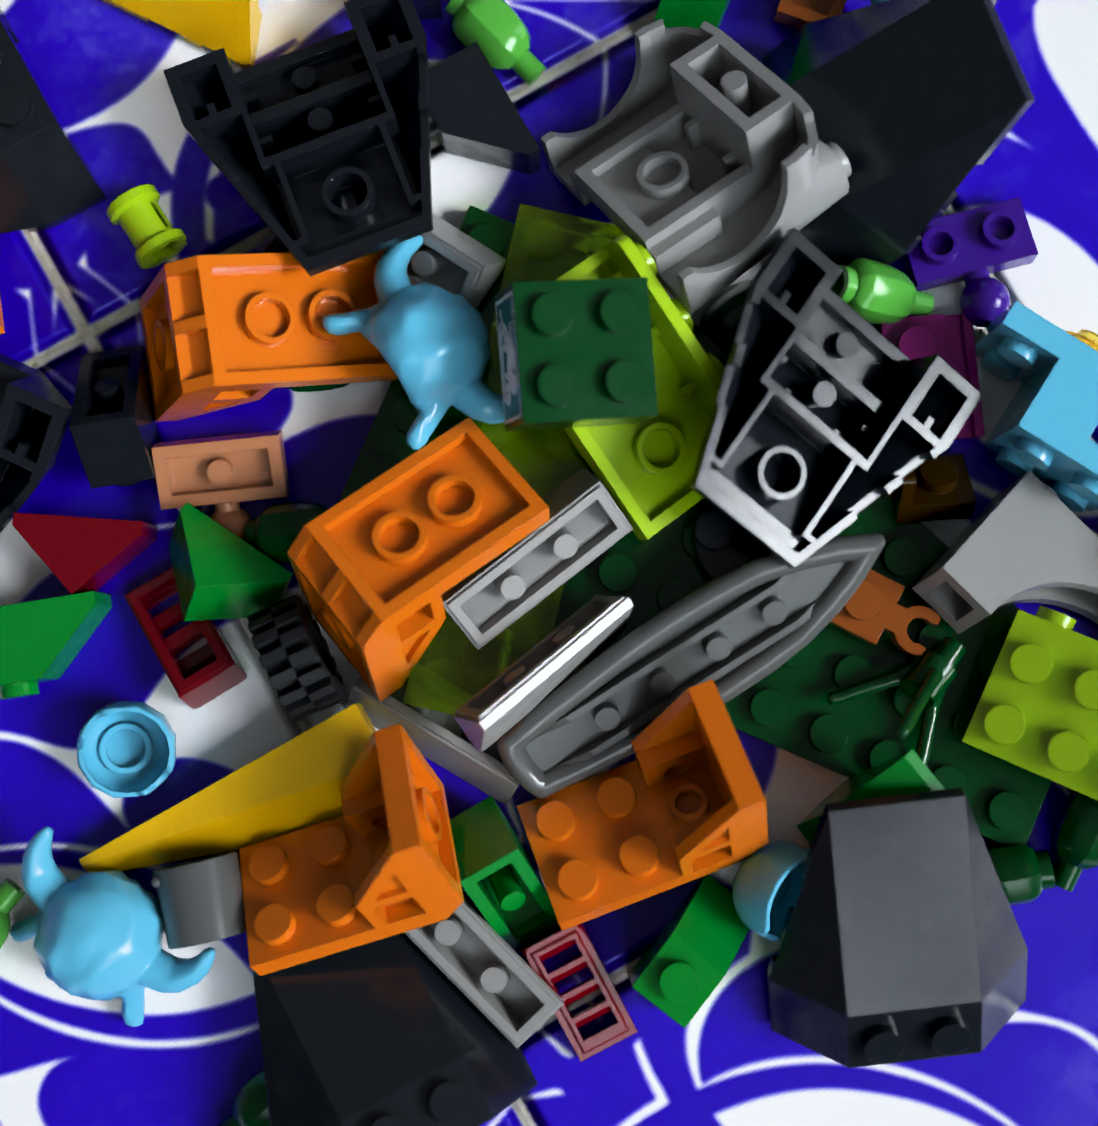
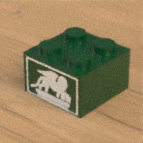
(576, 353)

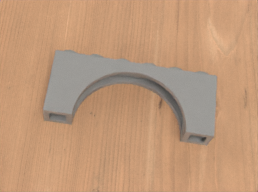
(1016, 552)

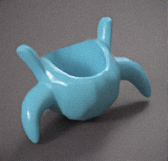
(429, 341)
(100, 934)

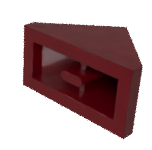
(84, 549)

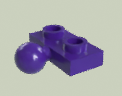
(970, 248)

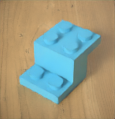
(1052, 410)

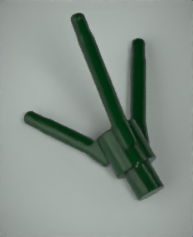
(923, 682)

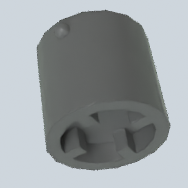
(201, 899)

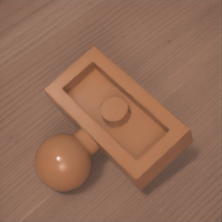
(222, 474)

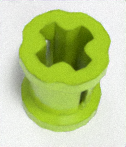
(146, 226)

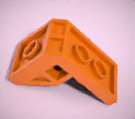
(252, 323)
(402, 541)
(653, 821)
(357, 875)

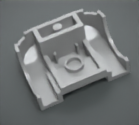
(702, 160)

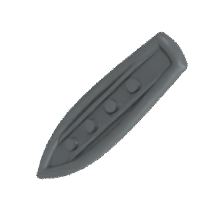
(723, 631)

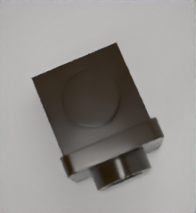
(935, 492)

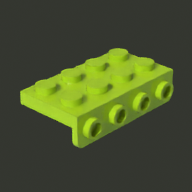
(652, 461)
(1043, 702)

